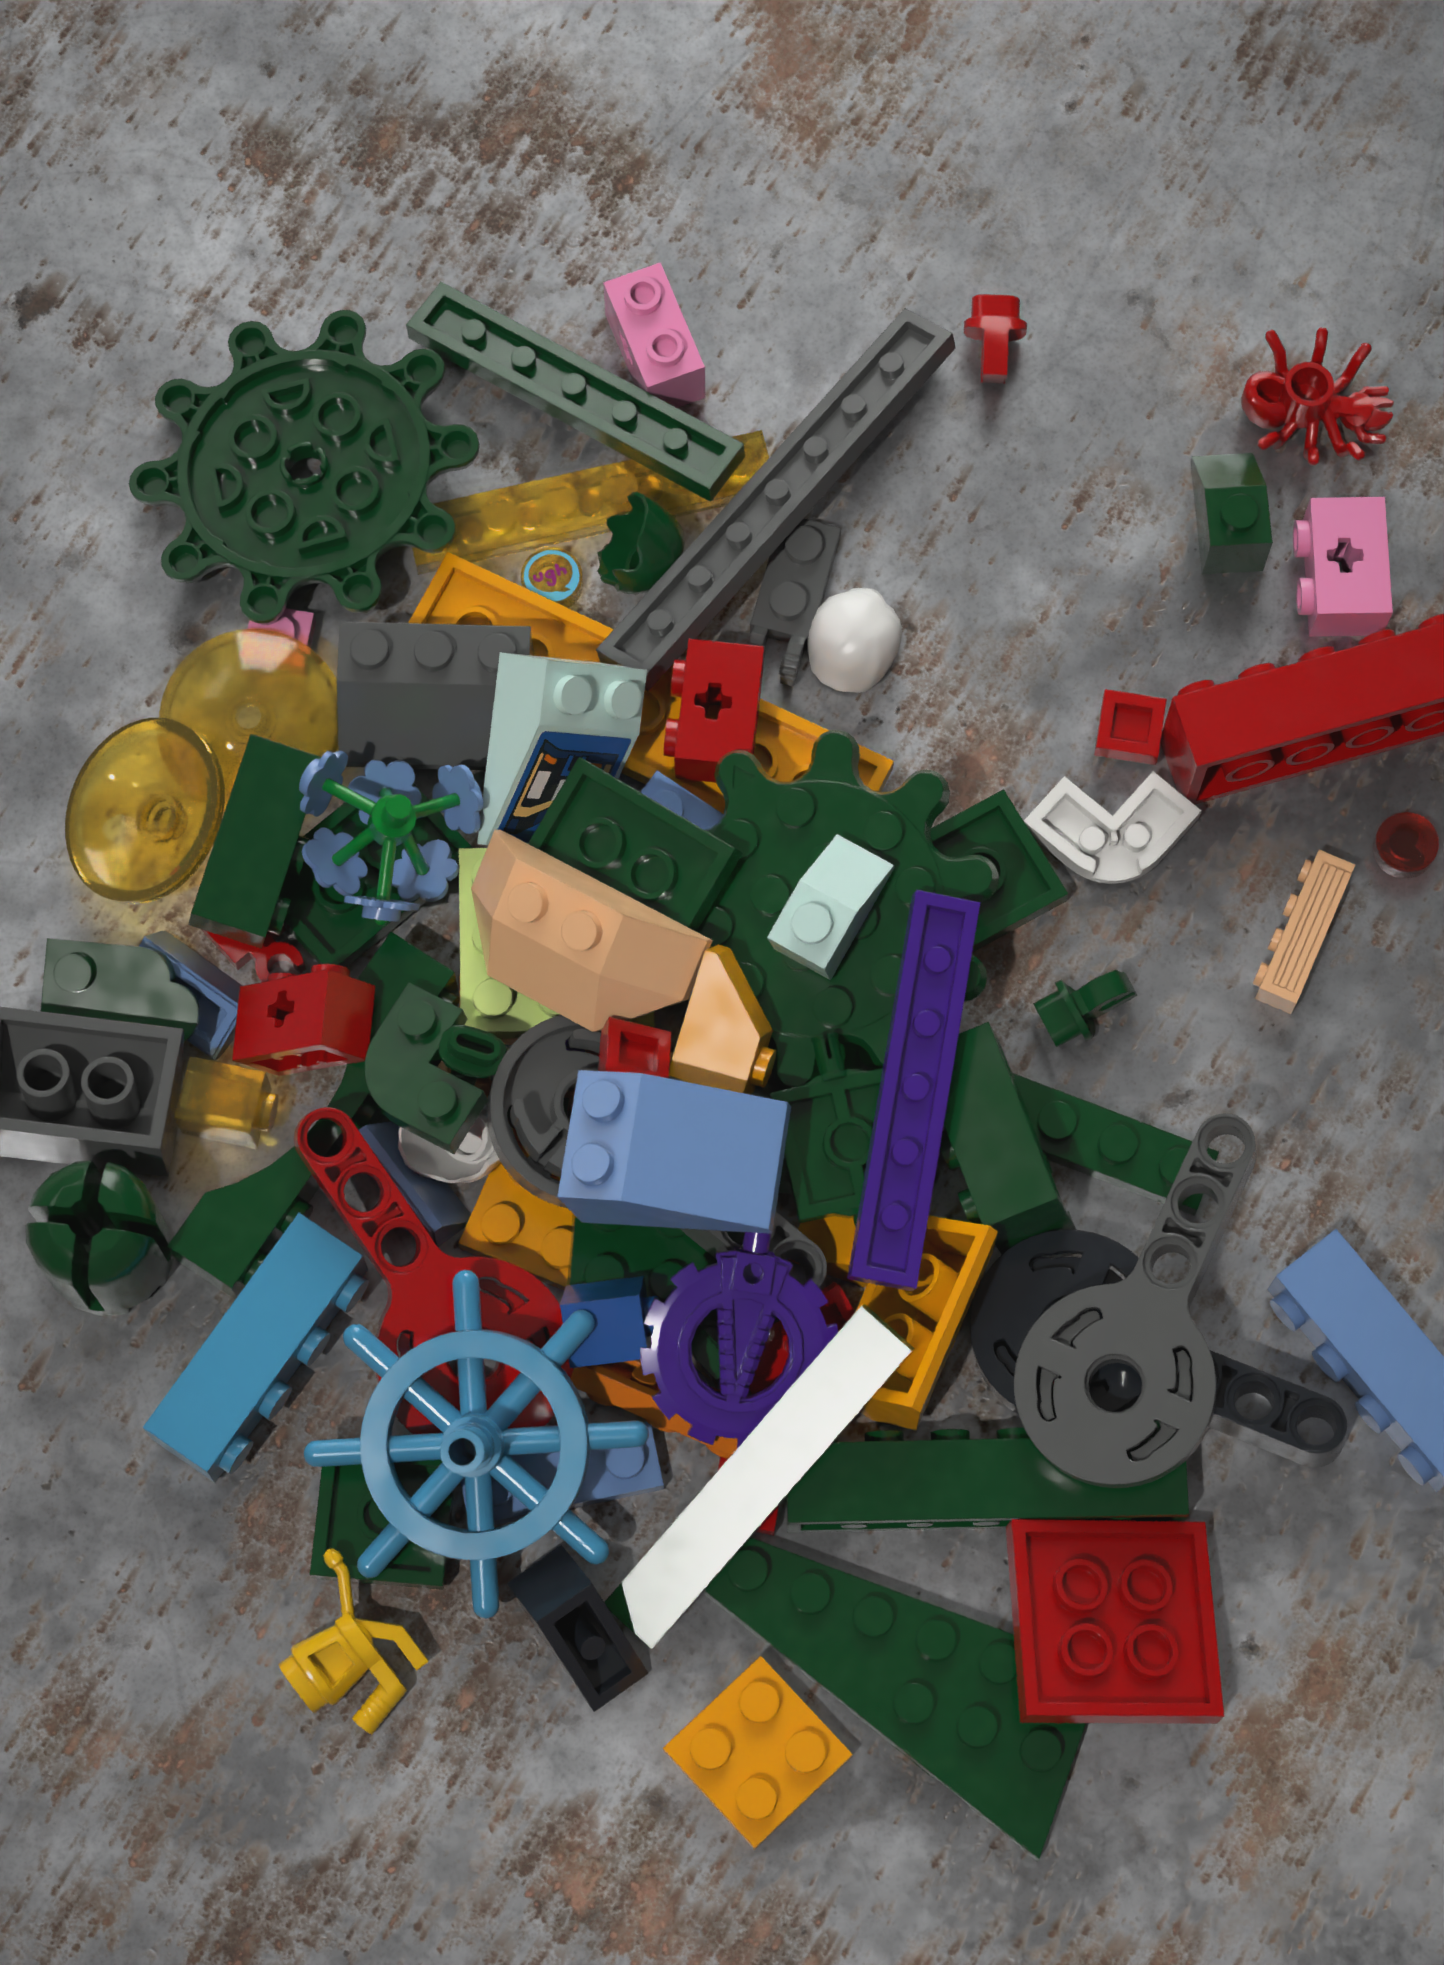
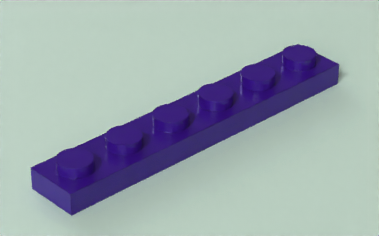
(913, 1091)

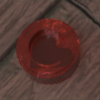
(1405, 845)

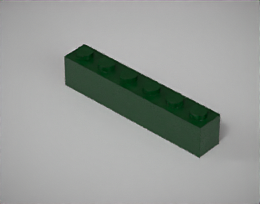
(962, 1486)

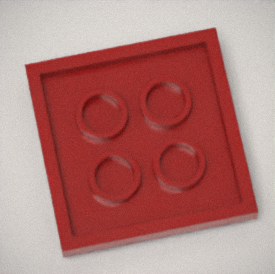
(1113, 1622)

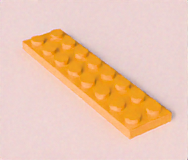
(474, 596)

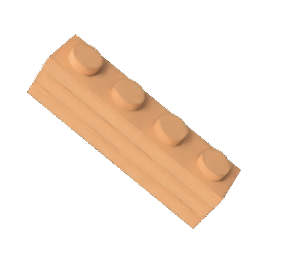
(1304, 933)

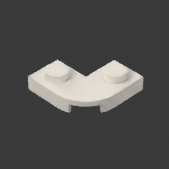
(1111, 846)

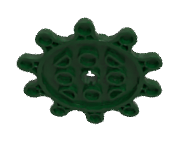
(292, 407)
(781, 836)

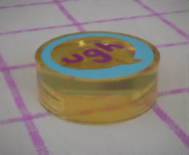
(553, 575)

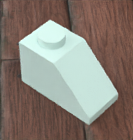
(830, 906)

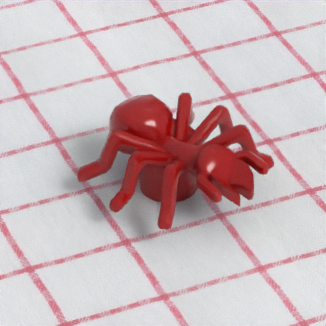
(1309, 395)

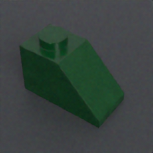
(1231, 513)

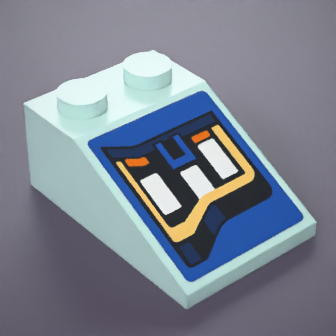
(542, 723)

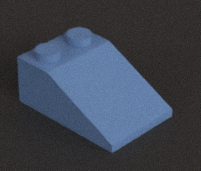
(672, 1154)

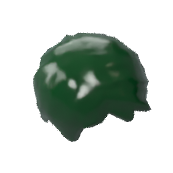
(641, 546)

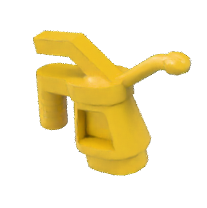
(335, 1659)

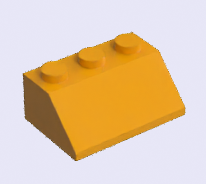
(929, 1316)

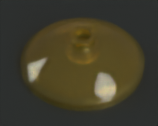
(257, 671)
(144, 811)

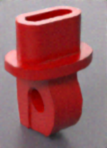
(995, 323)

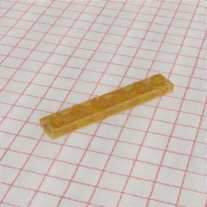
(572, 506)

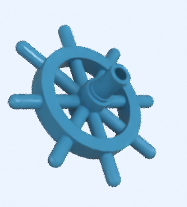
(475, 1444)

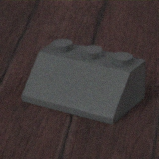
(420, 691)
(89, 1090)

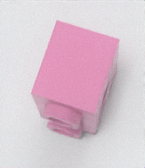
(654, 336)
(1356, 535)

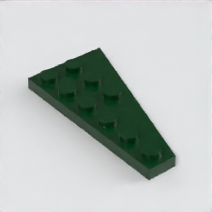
(913, 1675)

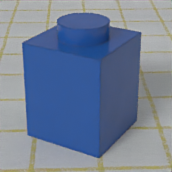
(619, 1319)

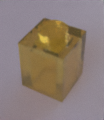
(225, 1103)

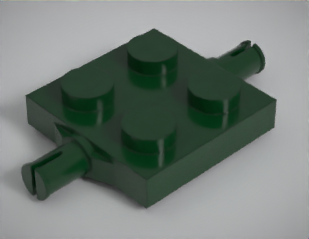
(829, 1135)

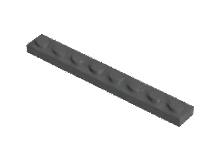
(778, 496)

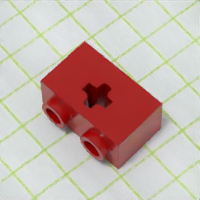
(720, 676)
(304, 1021)

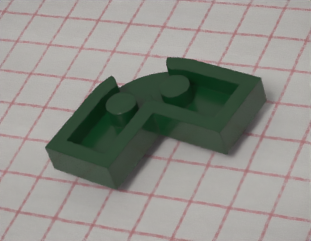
(406, 1075)

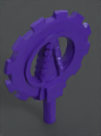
(748, 1291)

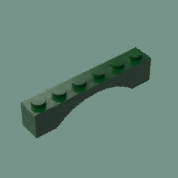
(243, 1221)

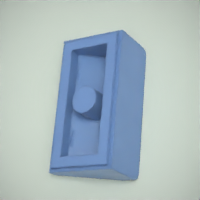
(212, 987)
(430, 1199)

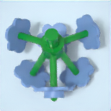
(390, 810)

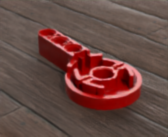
(423, 1289)

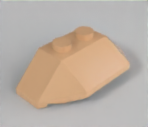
(578, 939)

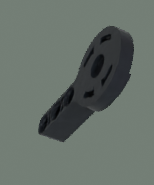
(1016, 1297)

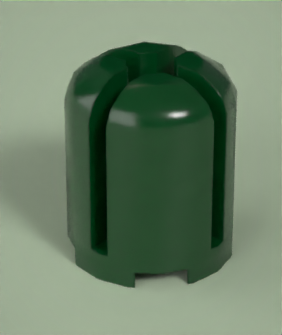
(99, 1237)

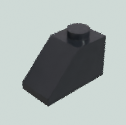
(578, 1627)

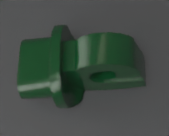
(1073, 1012)
(471, 1052)

